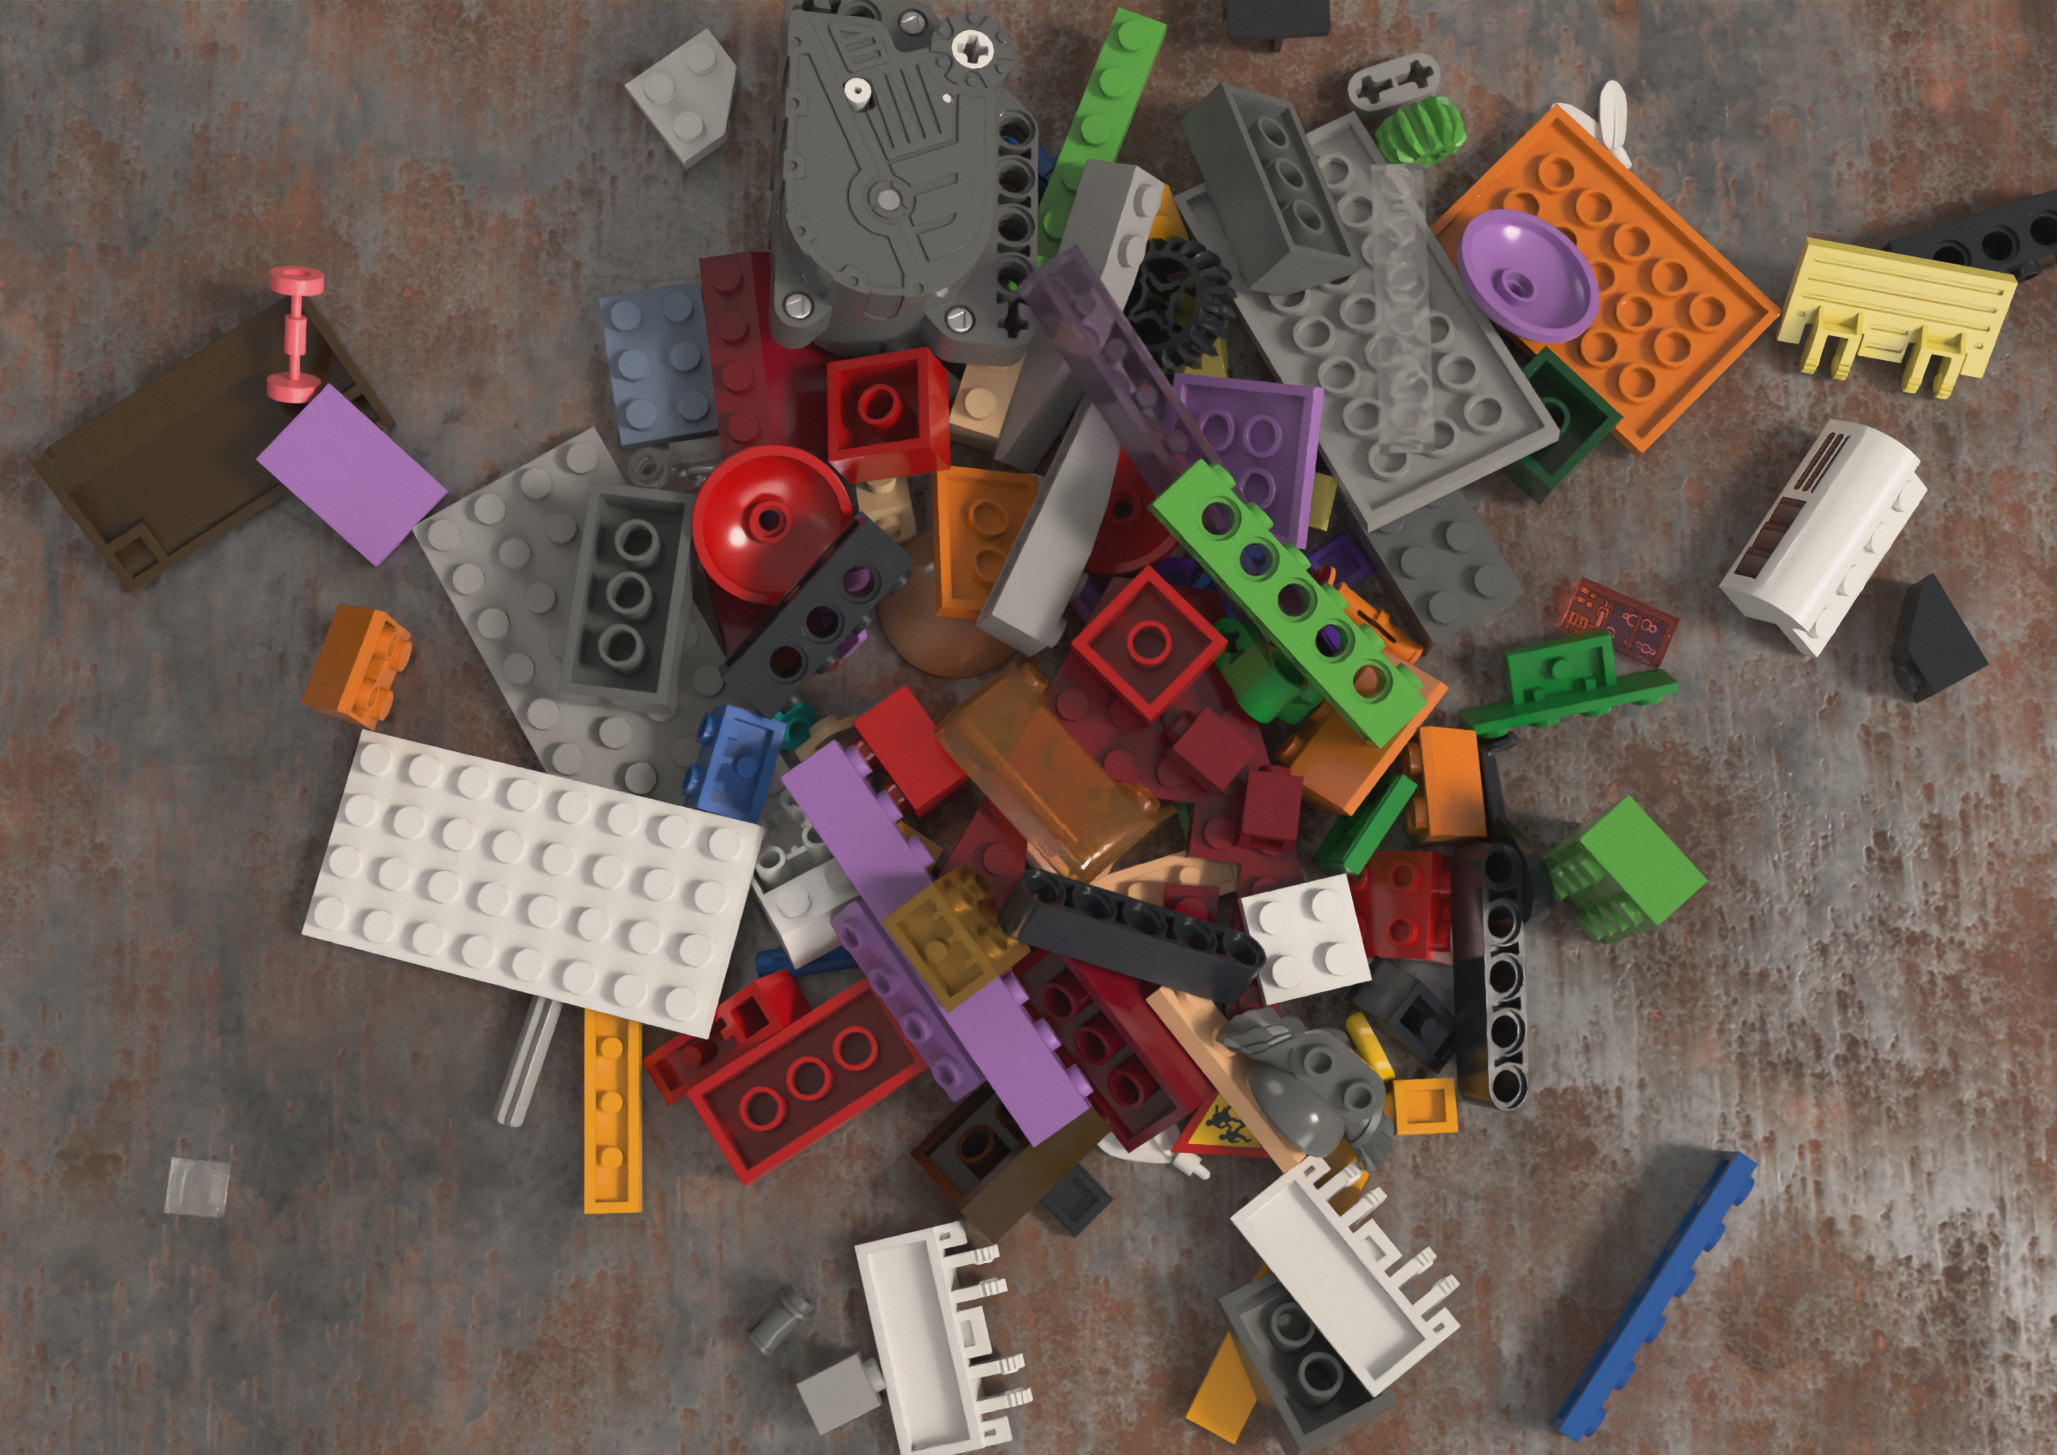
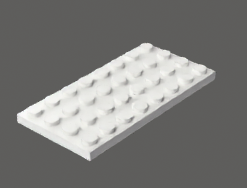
(535, 882)

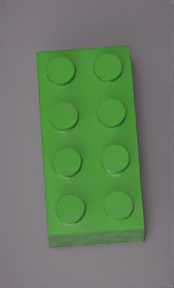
(1621, 873)

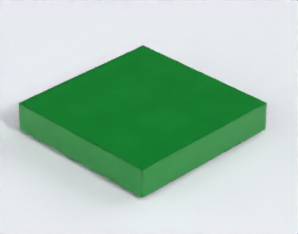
(1357, 836)

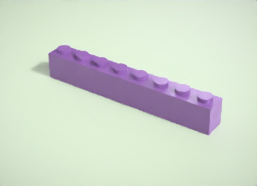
(890, 871)

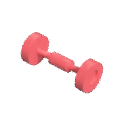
(297, 282)

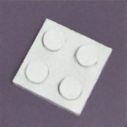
(1307, 938)

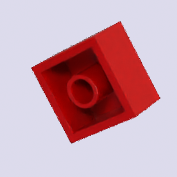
(888, 415)
(1149, 645)
(902, 744)

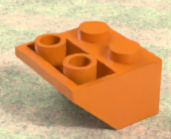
(358, 666)
(1449, 796)

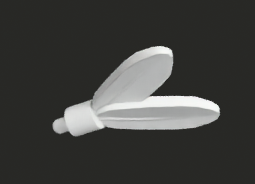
(1612, 120)
(1157, 1151)

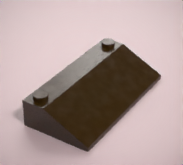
(183, 450)

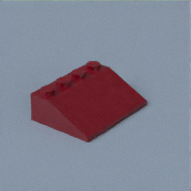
(759, 386)

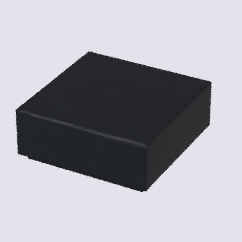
(1076, 1200)

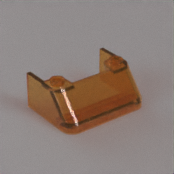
(1046, 777)

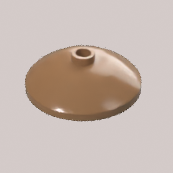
(931, 642)

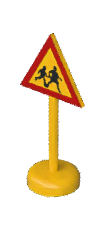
(1220, 1131)

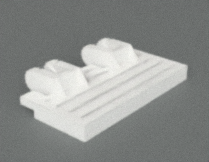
(1342, 1274)
(929, 1342)

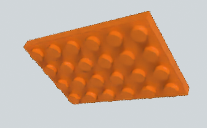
(1667, 299)

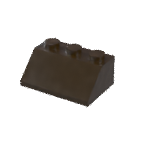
(991, 1165)

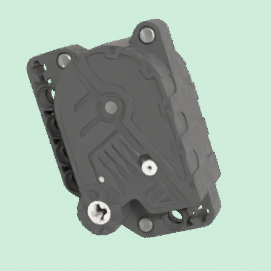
(895, 187)

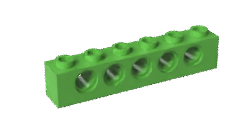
(1371, 717)

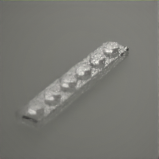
(1402, 309)

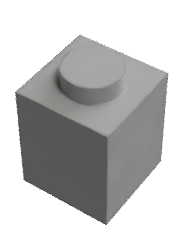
(842, 1391)

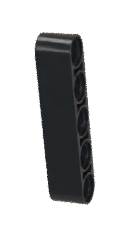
(1130, 936)
(1494, 950)

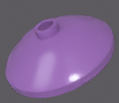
(1527, 276)

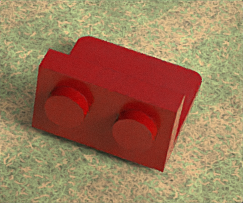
(1405, 906)

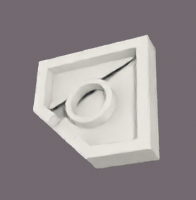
(689, 97)

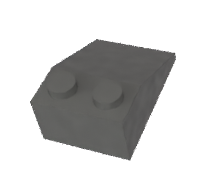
(1295, 1371)

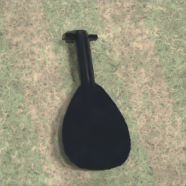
(1537, 882)

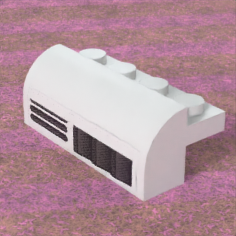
(1826, 533)

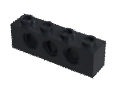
(2001, 229)
(821, 585)

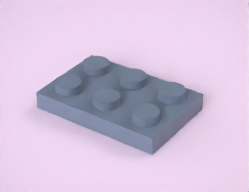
(659, 365)

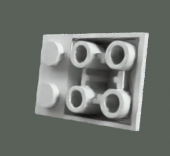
(798, 882)

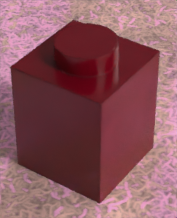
(1208, 749)
(1270, 809)

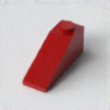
(737, 1027)

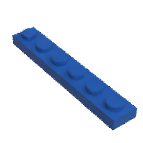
(1642, 1315)

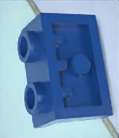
(733, 763)

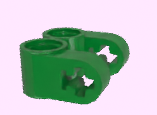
(1262, 676)

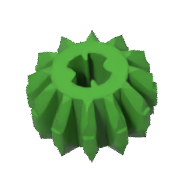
(1422, 132)

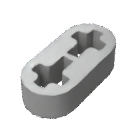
(1389, 76)

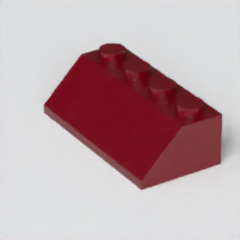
(1117, 1041)

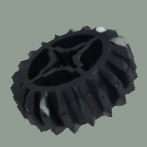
(1185, 310)

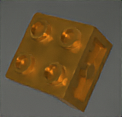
(955, 936)

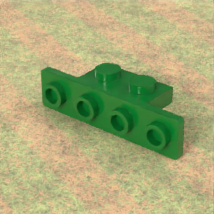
(1564, 680)

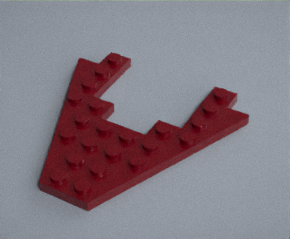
(1134, 755)

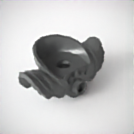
(1312, 1085)

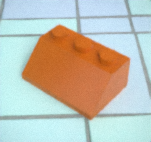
(1335, 759)

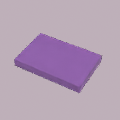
(352, 475)

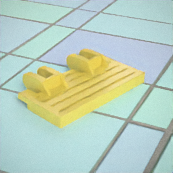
(1892, 299)

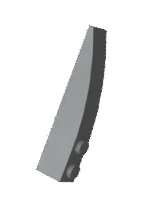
(1111, 228)
(1055, 538)

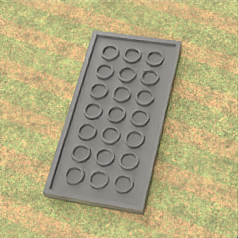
(1328, 340)
(512, 574)

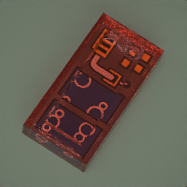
(1634, 626)

